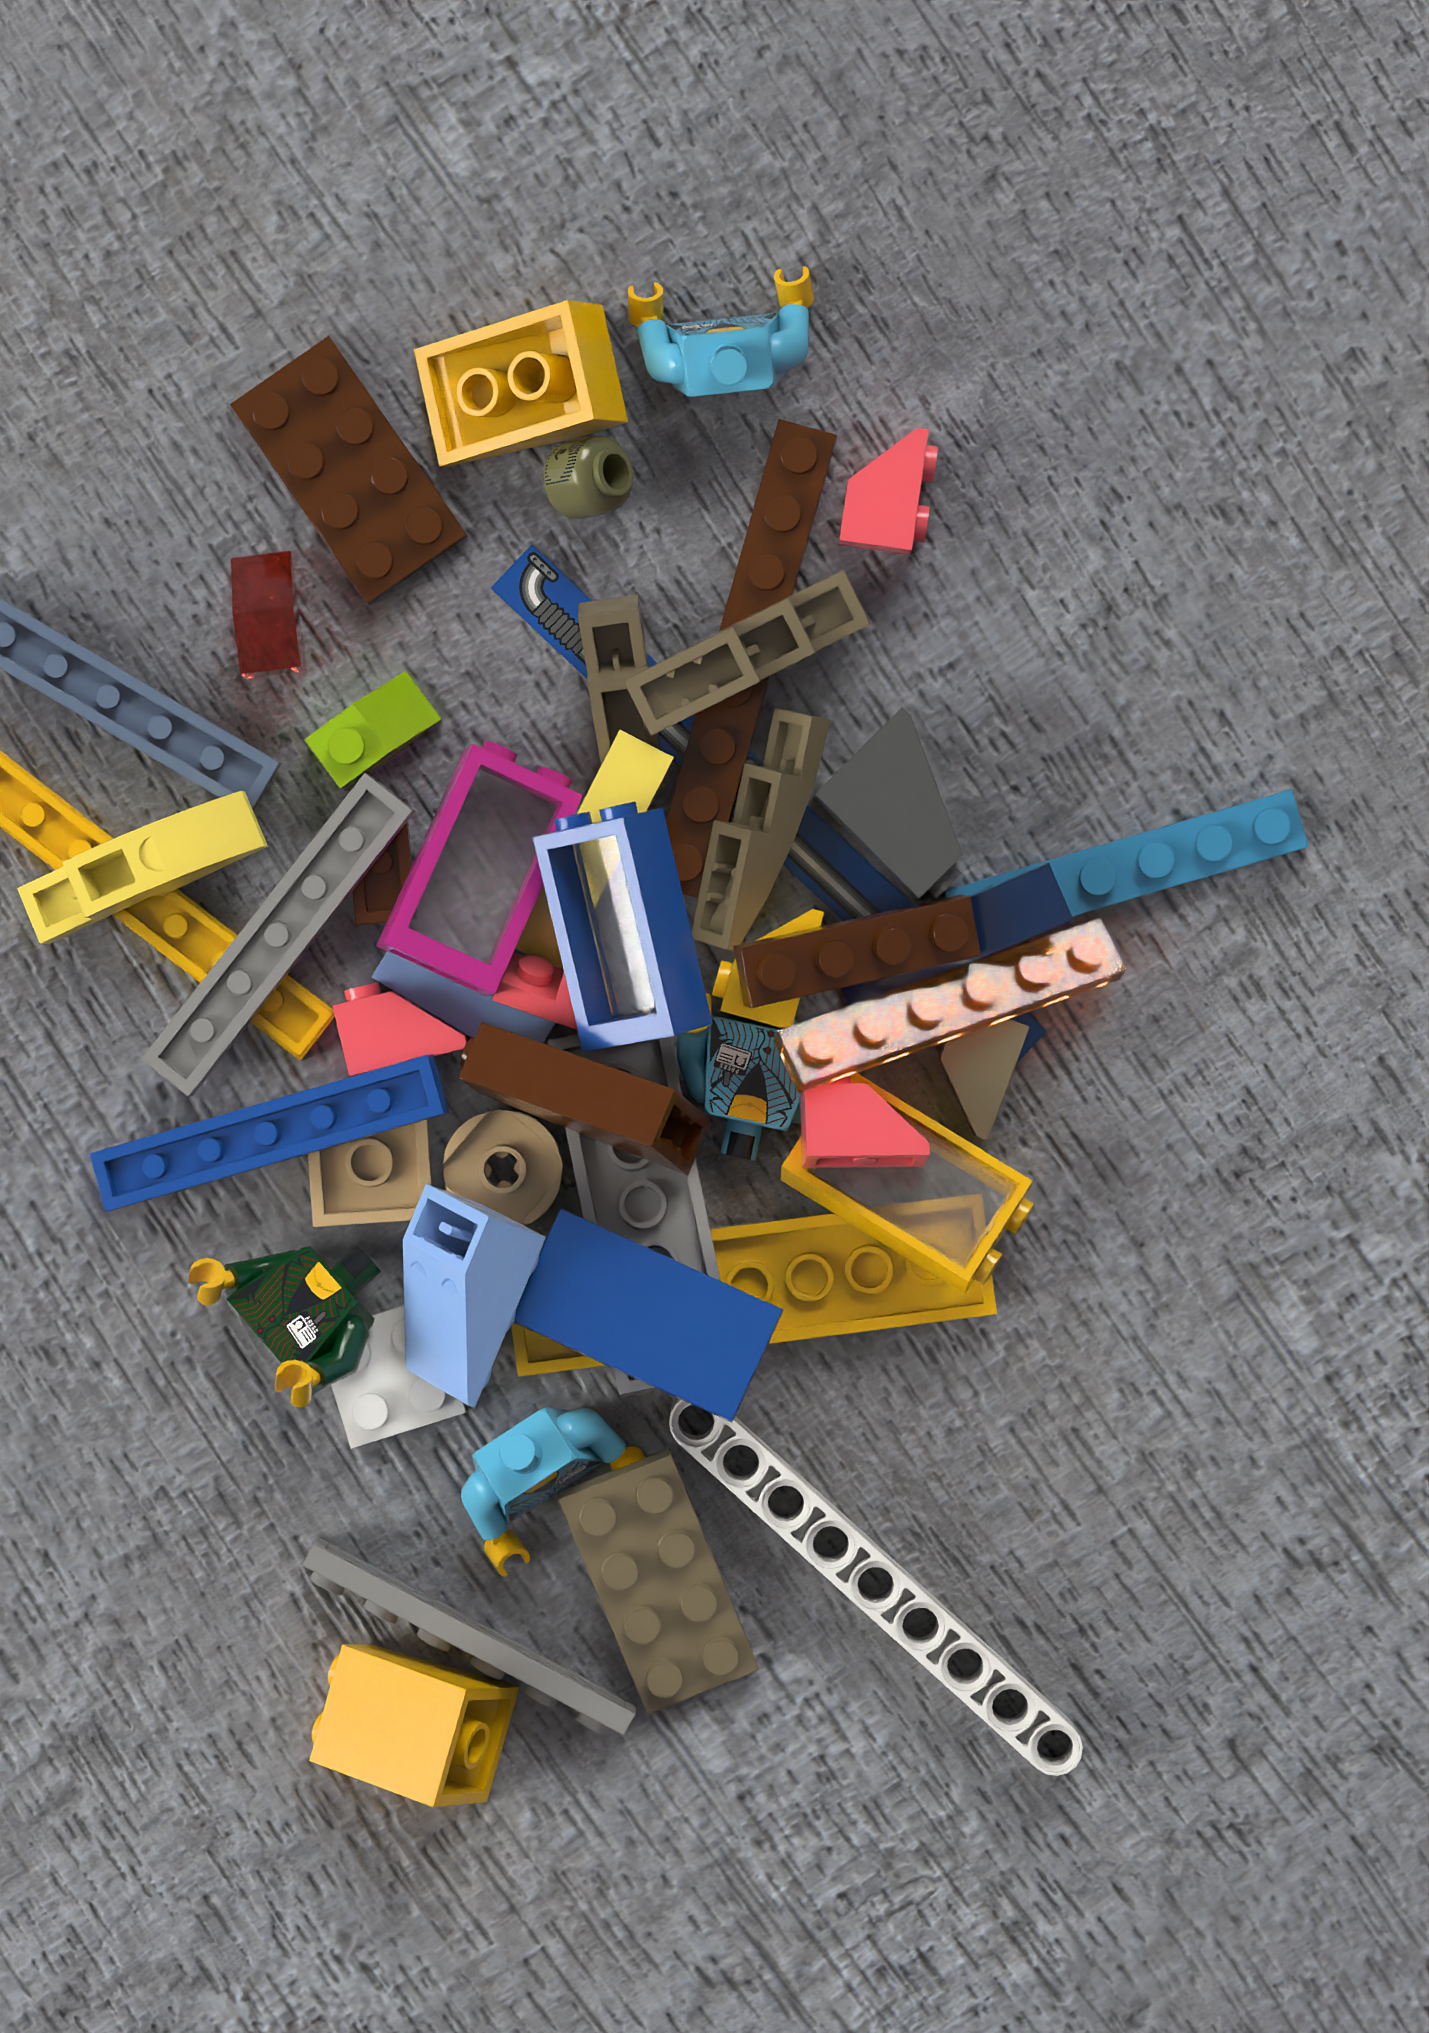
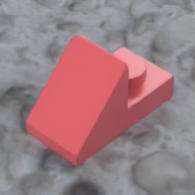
(536, 988)

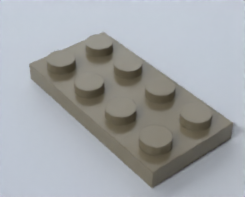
(658, 1581)

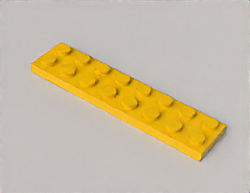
(820, 1274)

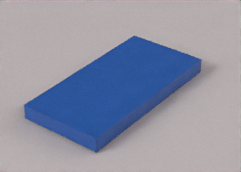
(646, 1315)

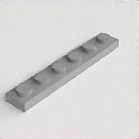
(278, 934)
(491, 1650)

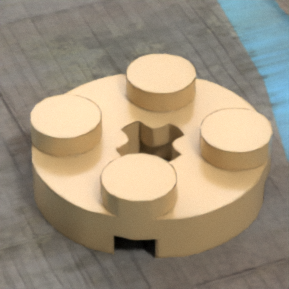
(500, 1134)

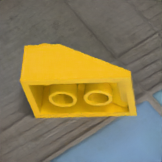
(521, 383)

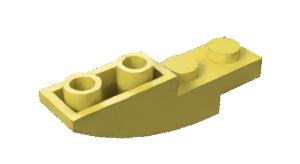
(142, 865)

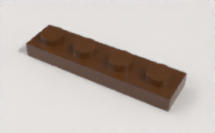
(856, 951)

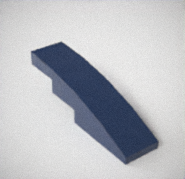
(1002, 918)

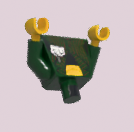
(298, 1311)

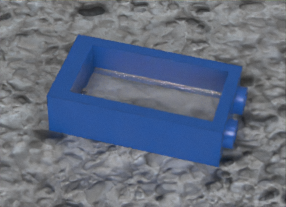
(622, 927)

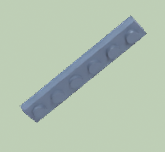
(130, 708)

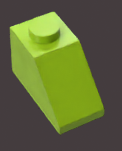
(372, 730)

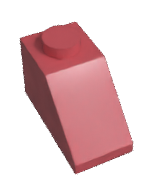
(389, 1030)
(856, 1128)

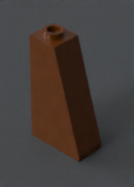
(585, 1097)

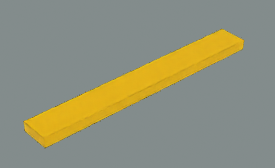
(167, 922)

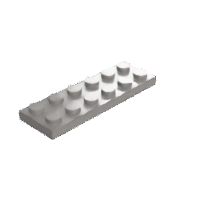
(634, 1194)

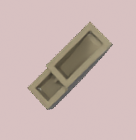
(614, 652)

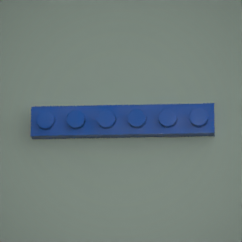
(269, 1133)

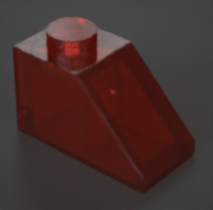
(266, 615)

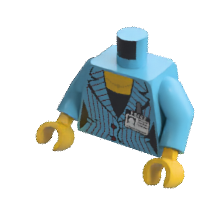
(725, 352)
(738, 1078)
(531, 1466)

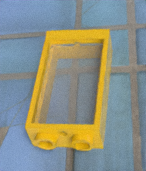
(934, 1214)

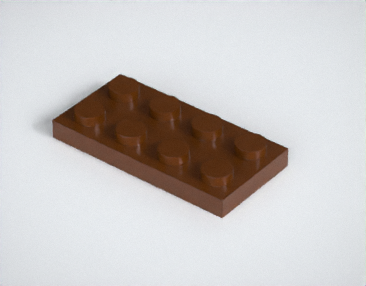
(348, 470)

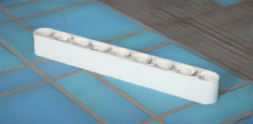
(890, 1608)

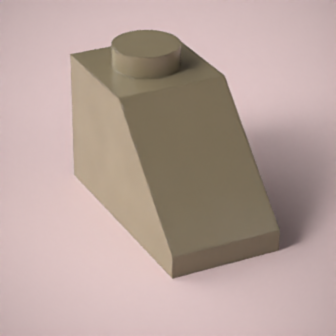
(981, 1069)

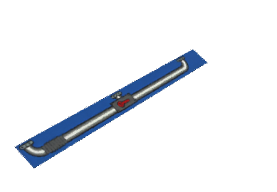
(818, 853)

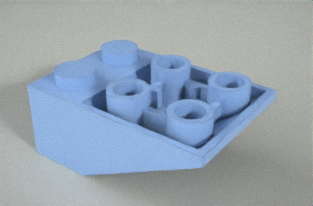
(461, 1289)

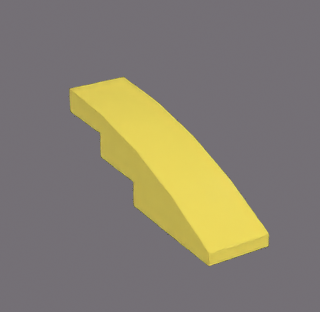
(627, 775)

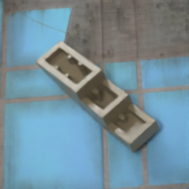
(746, 652)
(752, 849)

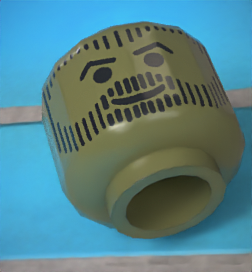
(587, 477)

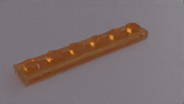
(948, 1005)

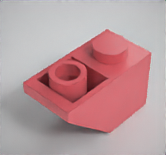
(884, 498)

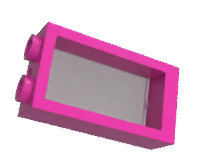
(478, 868)

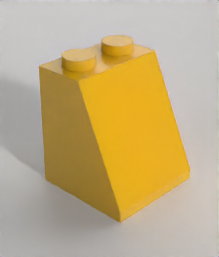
(413, 1725)

